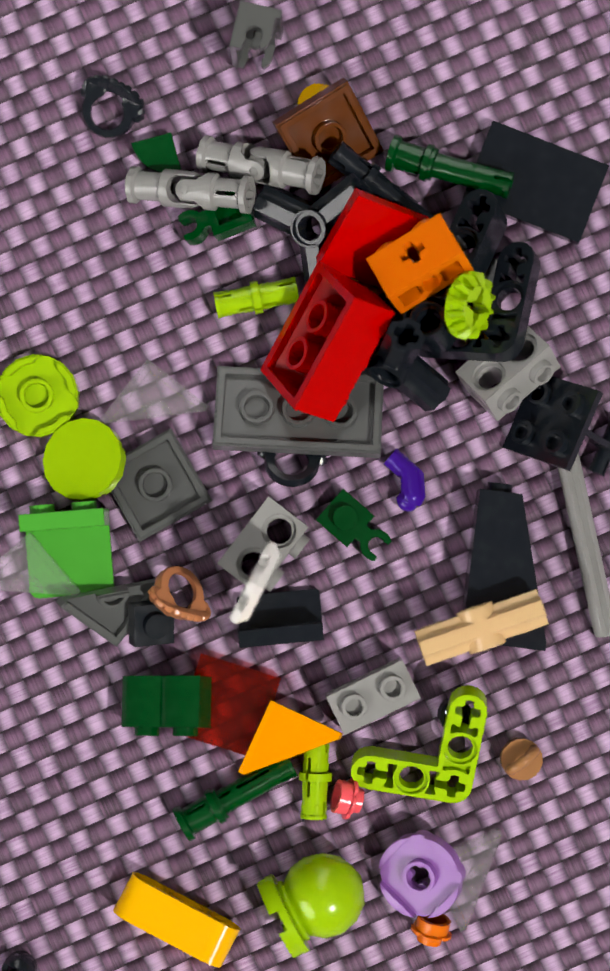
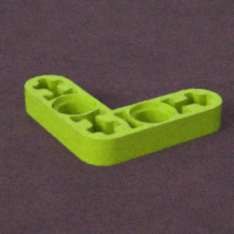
(446, 763)

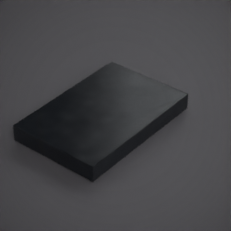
(550, 183)

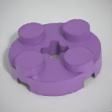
(444, 870)

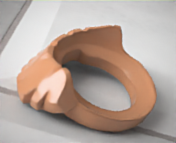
(161, 597)

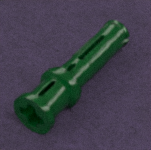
(429, 163)
(218, 804)

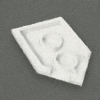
(256, 583)

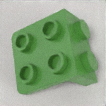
(76, 541)

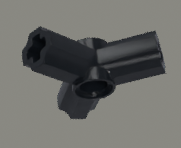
(295, 215)
(398, 366)

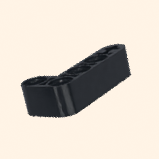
(476, 225)

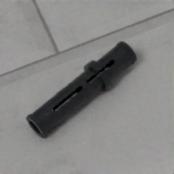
(349, 162)

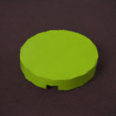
(38, 395)
(84, 460)

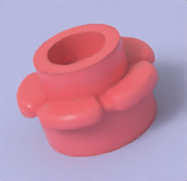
(346, 798)

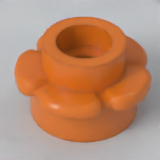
(432, 930)

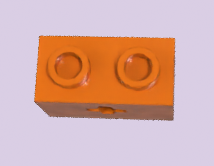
(411, 281)

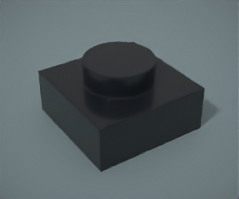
(149, 625)

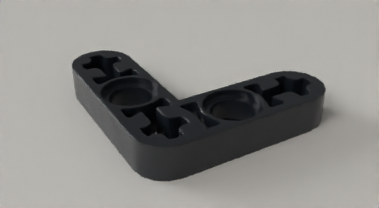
(513, 321)

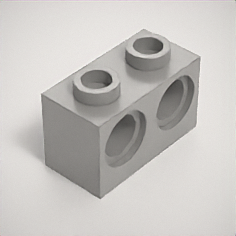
(515, 377)
(255, 538)
(372, 695)

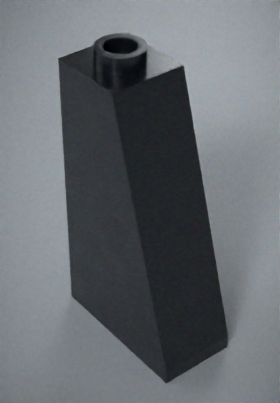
(501, 556)

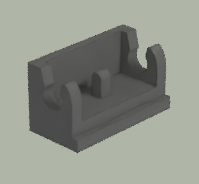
(254, 29)

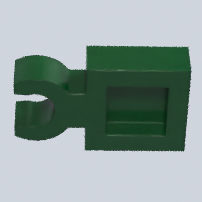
(222, 222)
(348, 521)

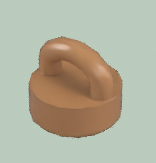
(521, 759)

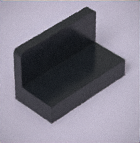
(283, 619)

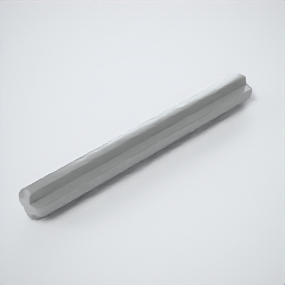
(587, 547)

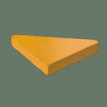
(283, 736)

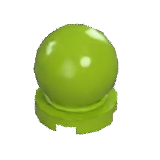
(316, 899)

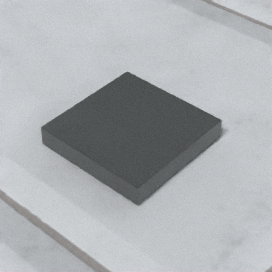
(159, 486)

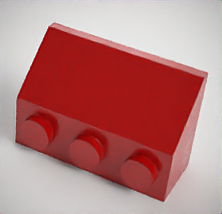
(326, 343)

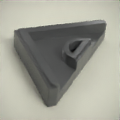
(107, 608)

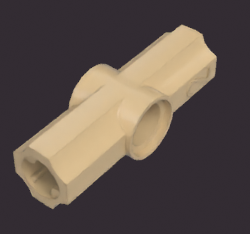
(481, 627)

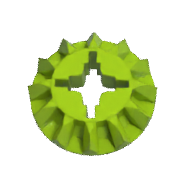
(459, 318)

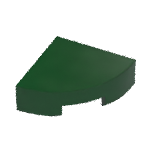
(157, 153)

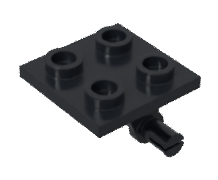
(556, 422)

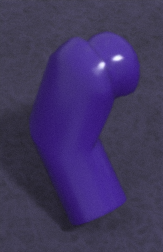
(411, 481)

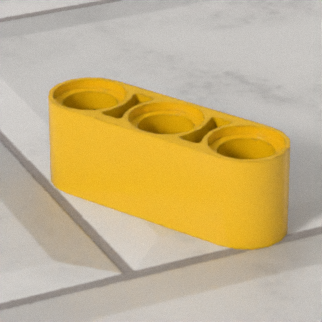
(176, 919)

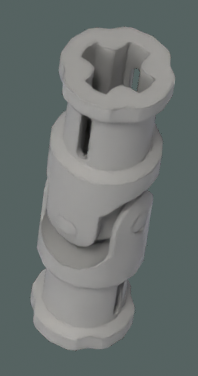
(265, 164)
(178, 191)

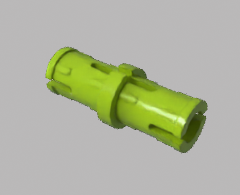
(256, 297)
(315, 783)

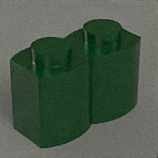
(166, 703)

